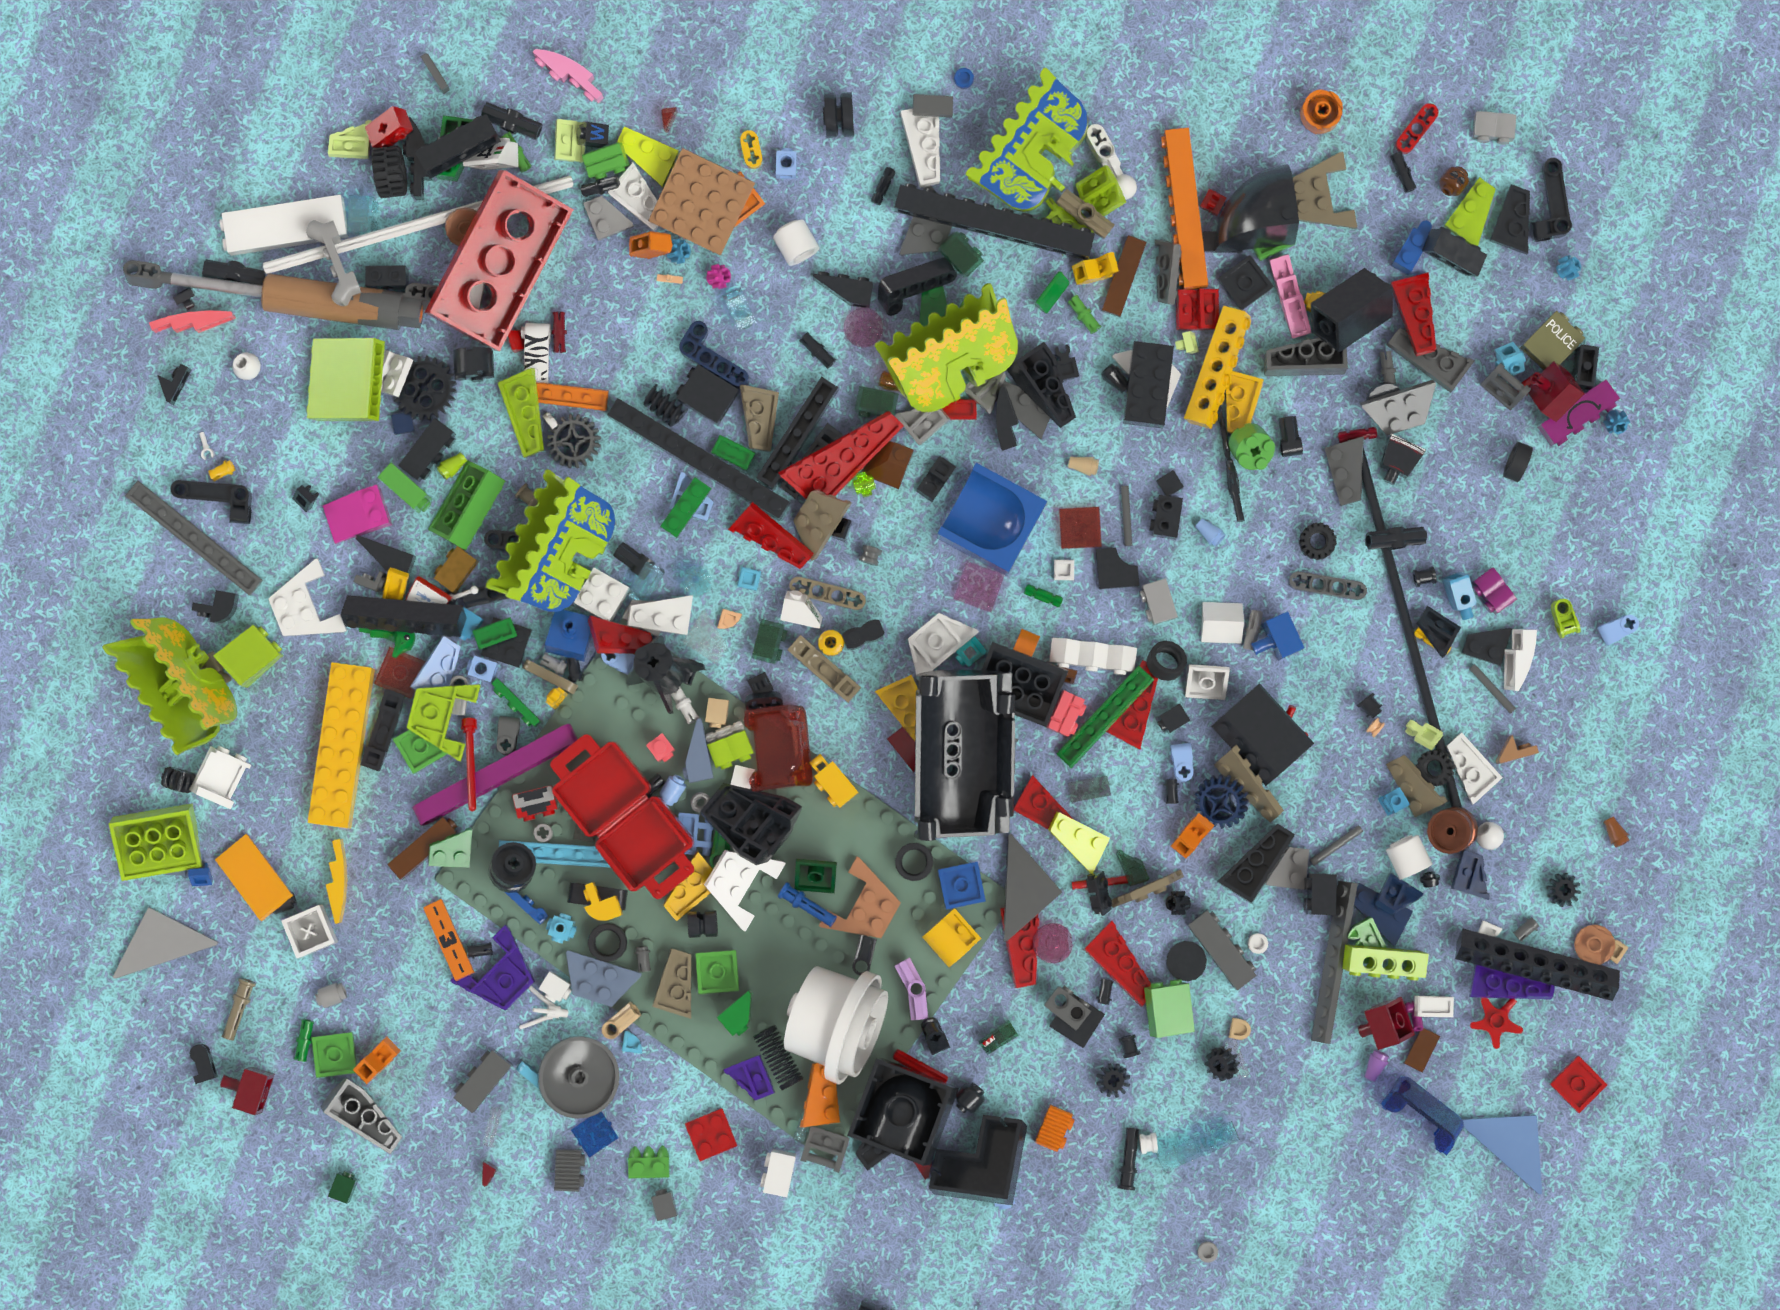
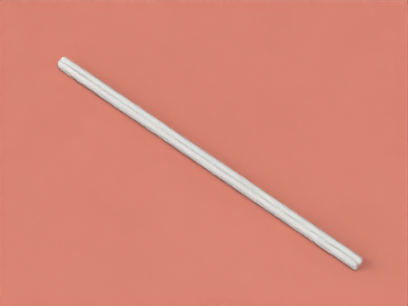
(393, 231)

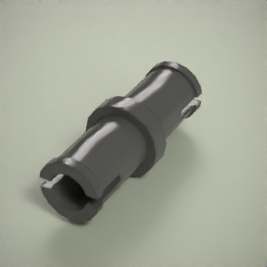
(1388, 370)

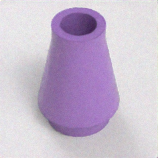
(1376, 1064)

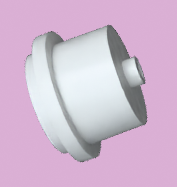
(836, 1021)

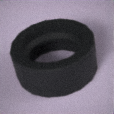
(1517, 461)
(1172, 649)
(929, 861)
(592, 942)

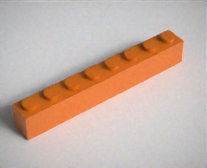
(1185, 208)

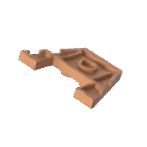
(872, 909)

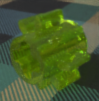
(864, 484)

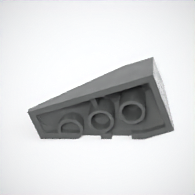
(357, 1111)

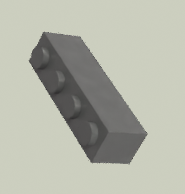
(1221, 949)

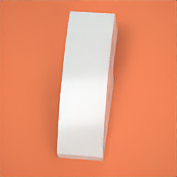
(1519, 658)

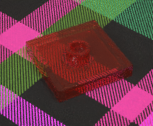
(1080, 527)
(399, 673)

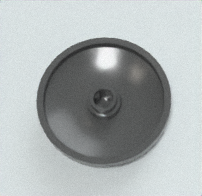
(578, 1077)

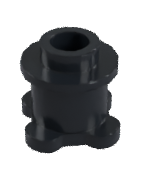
(1370, 706)

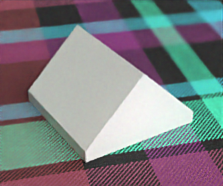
(1222, 622)
(1206, 682)

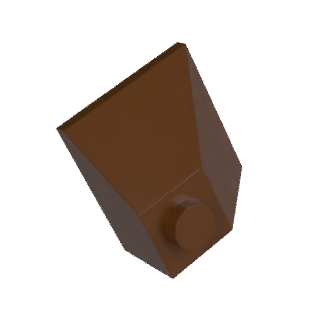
(890, 464)

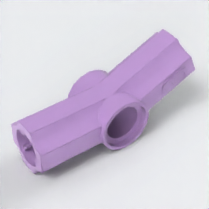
(917, 1002)

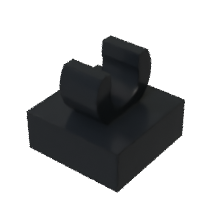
(185, 297)
(304, 497)
(760, 683)

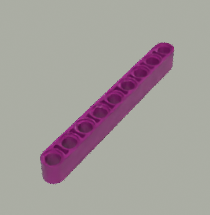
(496, 774)

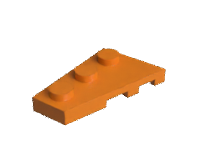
(821, 1099)

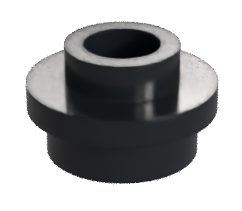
(1430, 879)

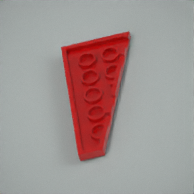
(841, 460)

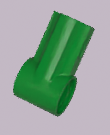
(718, 848)

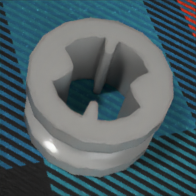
(546, 827)

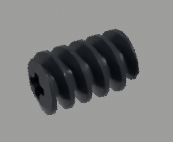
(664, 406)

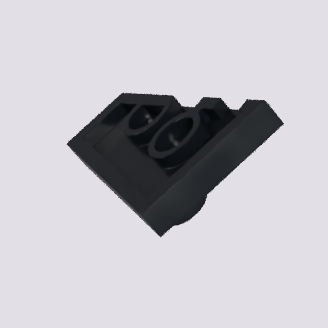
(1512, 223)

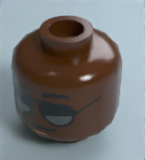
(1454, 181)

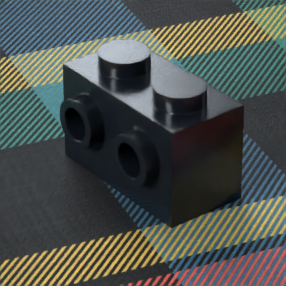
(1167, 517)

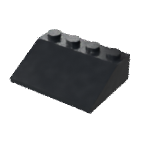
(1033, 682)
(1263, 734)

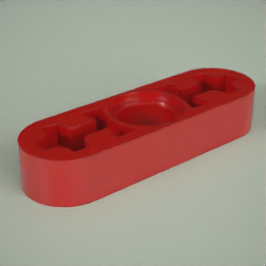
(1421, 114)

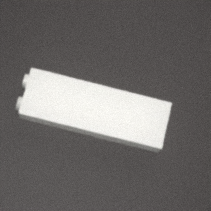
(280, 224)

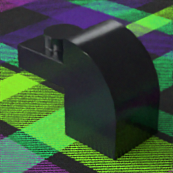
(222, 609)

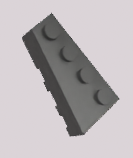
(1305, 359)

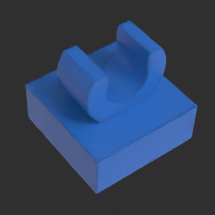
(200, 876)

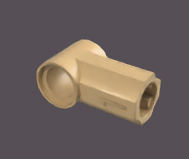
(621, 1020)

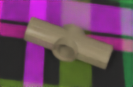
(1074, 206)

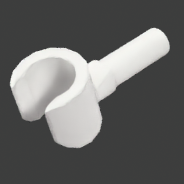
(205, 446)

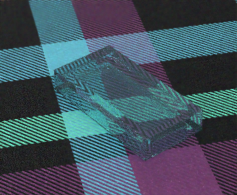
(646, 582)

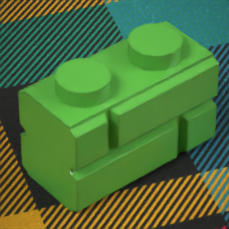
(606, 160)

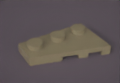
(760, 416)
(675, 985)

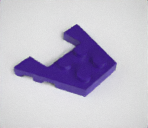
(506, 979)

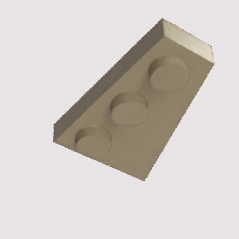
(1417, 791)

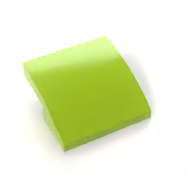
(1101, 191)

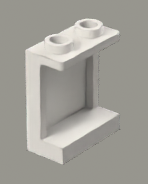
(219, 776)

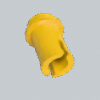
(222, 470)

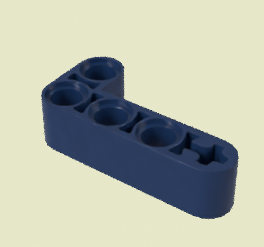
(716, 359)

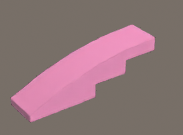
(1290, 296)

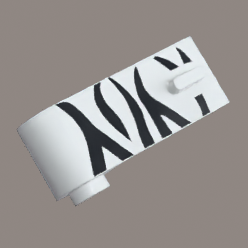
(536, 349)

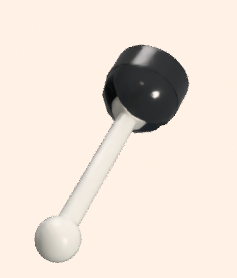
(473, 590)

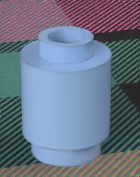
(672, 789)

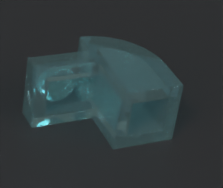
(739, 309)

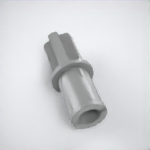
(1253, 629)

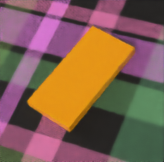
(254, 877)

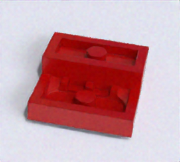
(1197, 309)

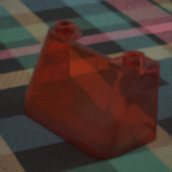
(780, 747)

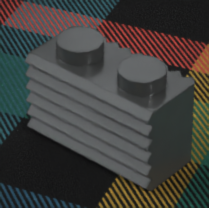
(568, 1170)

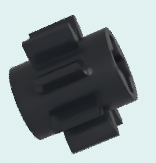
(1178, 903)

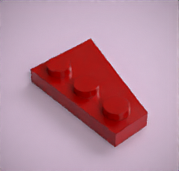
(615, 637)

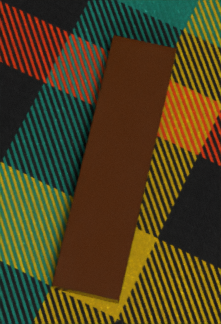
(1124, 277)

